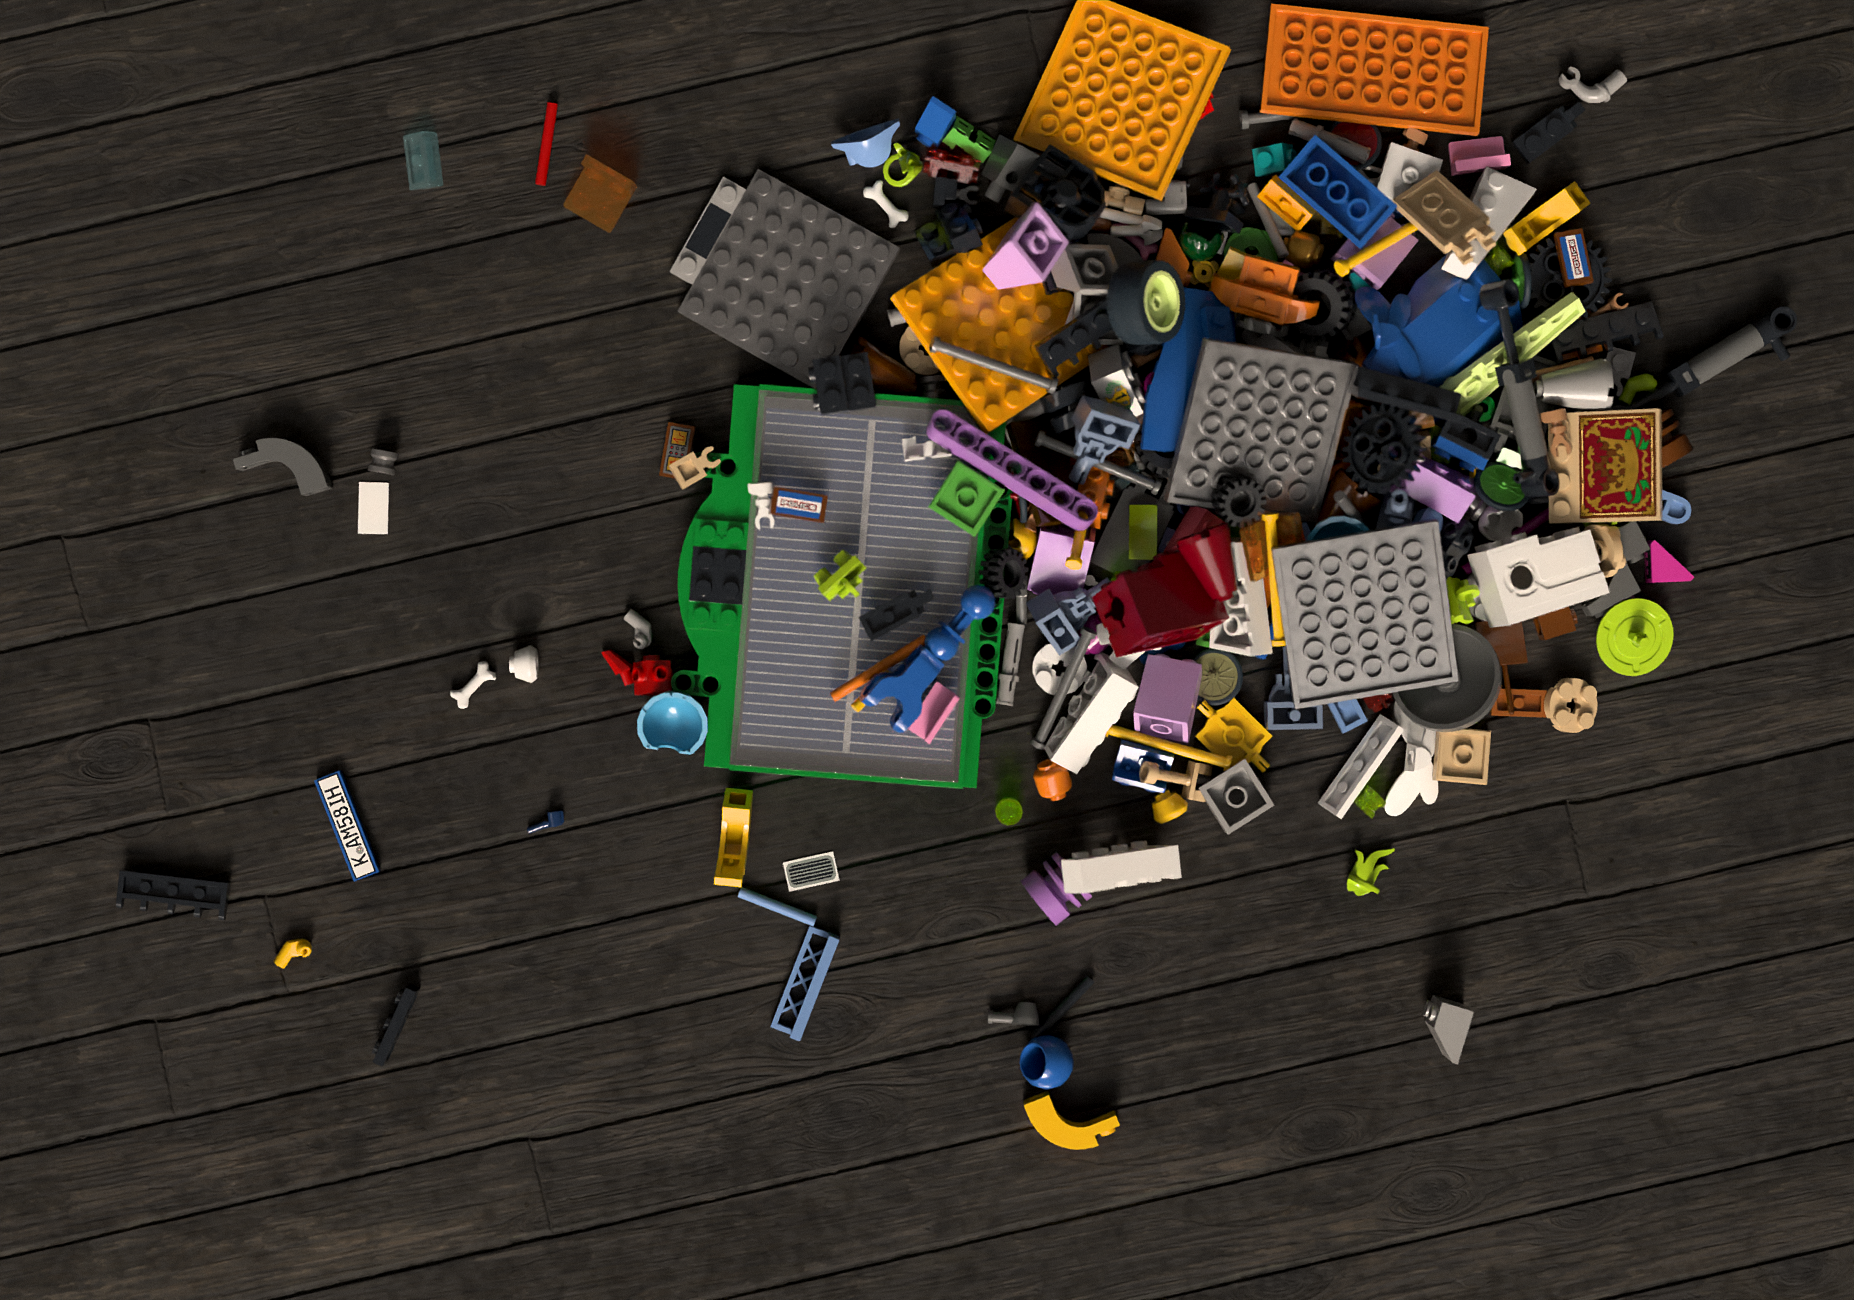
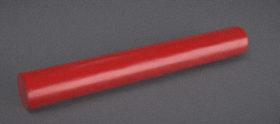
(546, 144)

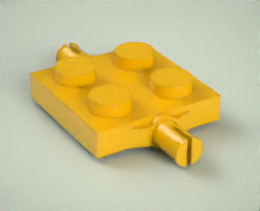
(1233, 733)

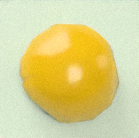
(1025, 539)

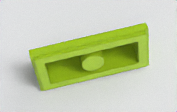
(1142, 532)

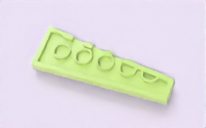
(1480, 377)

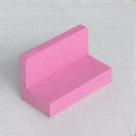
(1477, 154)
(934, 712)

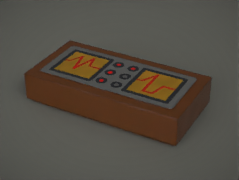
(677, 445)

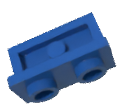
(1129, 761)

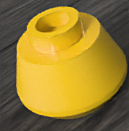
(1168, 806)

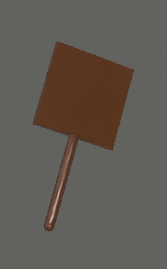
(1509, 647)

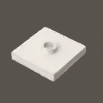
(1404, 169)

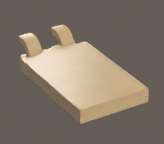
(1446, 216)

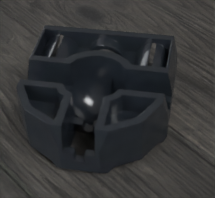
(1076, 206)

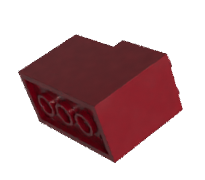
(1157, 606)

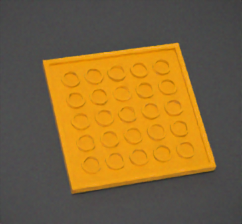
(1123, 94)
(1003, 324)

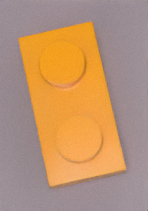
(1286, 203)

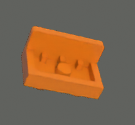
(1097, 488)

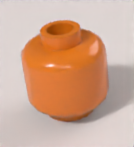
(1052, 780)

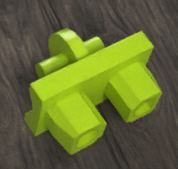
(844, 579)
(1460, 598)

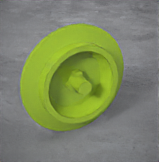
(1634, 636)

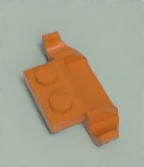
(1264, 292)

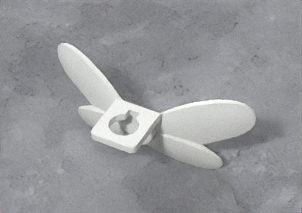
(1418, 767)

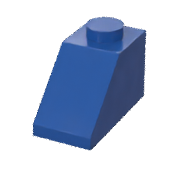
(935, 123)

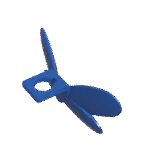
(1387, 323)

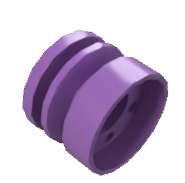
(1049, 891)

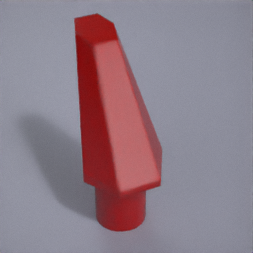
(619, 666)

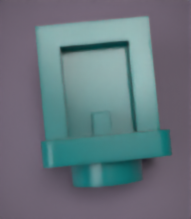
(1272, 158)

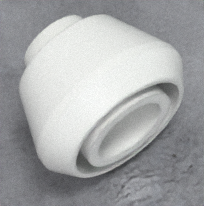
(525, 664)

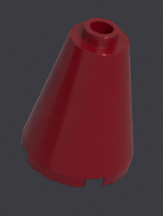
(1211, 560)

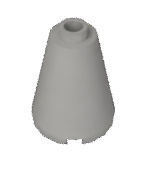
(1578, 386)

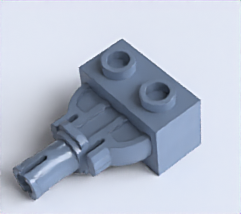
(1099, 432)
(1397, 509)
(1063, 614)
(1280, 711)

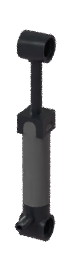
(1721, 356)
(1537, 476)

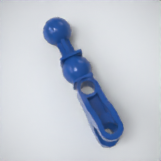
(925, 661)

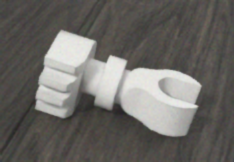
(762, 490)

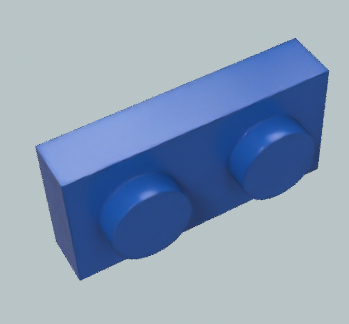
(1217, 323)
(1447, 449)

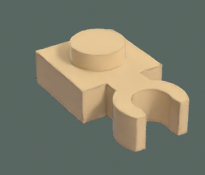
(691, 469)

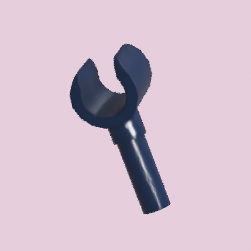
(555, 819)

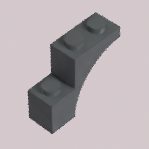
(1622, 584)

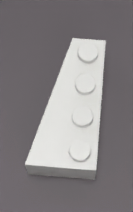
(1501, 201)
(1248, 626)
(1091, 714)
(1120, 867)

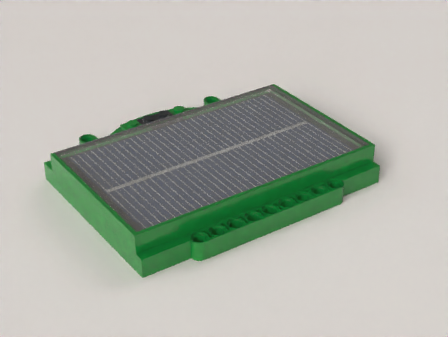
(781, 642)

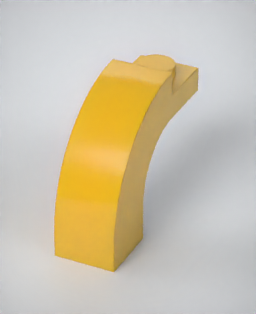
(1546, 218)
(734, 837)
(1065, 1132)

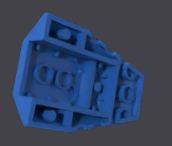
(1450, 324)
(1174, 375)

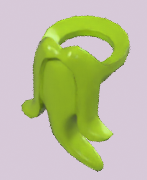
(909, 163)
(1364, 873)

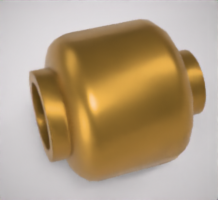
(1304, 249)

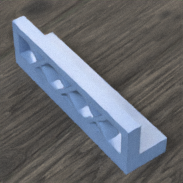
(814, 988)

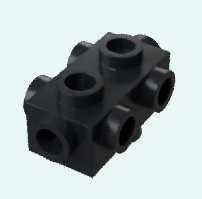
(1455, 542)

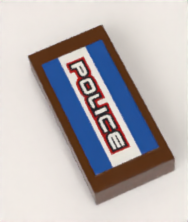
(1573, 258)
(798, 504)

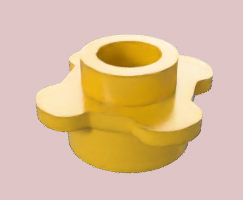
(1209, 267)

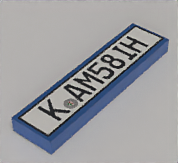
(347, 825)

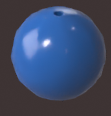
(1046, 1062)

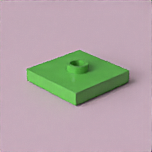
(966, 498)

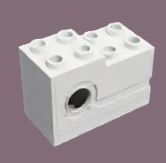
(1536, 575)

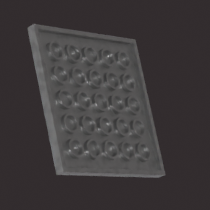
(788, 278)
(1264, 418)
(1365, 613)

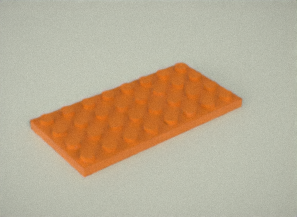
(1374, 69)

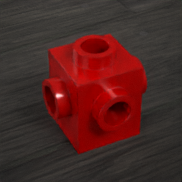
(651, 676)

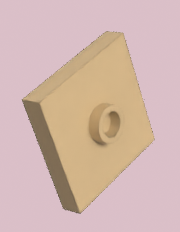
(1462, 756)

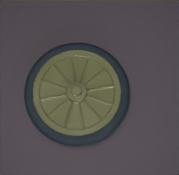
(1220, 676)

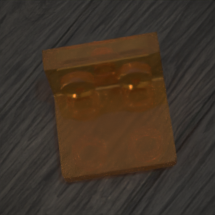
(600, 194)
(1254, 542)

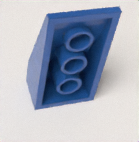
(1338, 191)

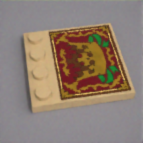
(1611, 468)

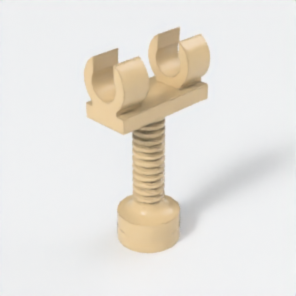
(1150, 773)

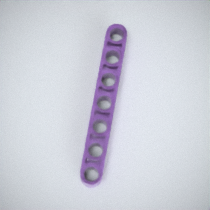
(1025, 470)

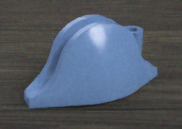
(868, 146)

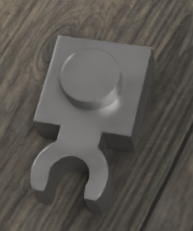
(1621, 365)

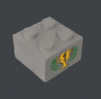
(1115, 380)

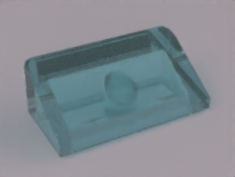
(423, 160)

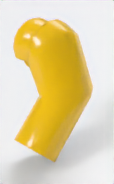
(291, 949)

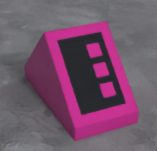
(1662, 566)

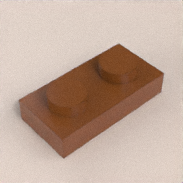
(1525, 702)

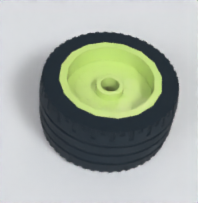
(1146, 302)

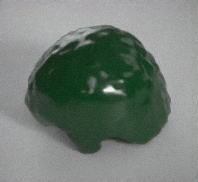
(1199, 243)

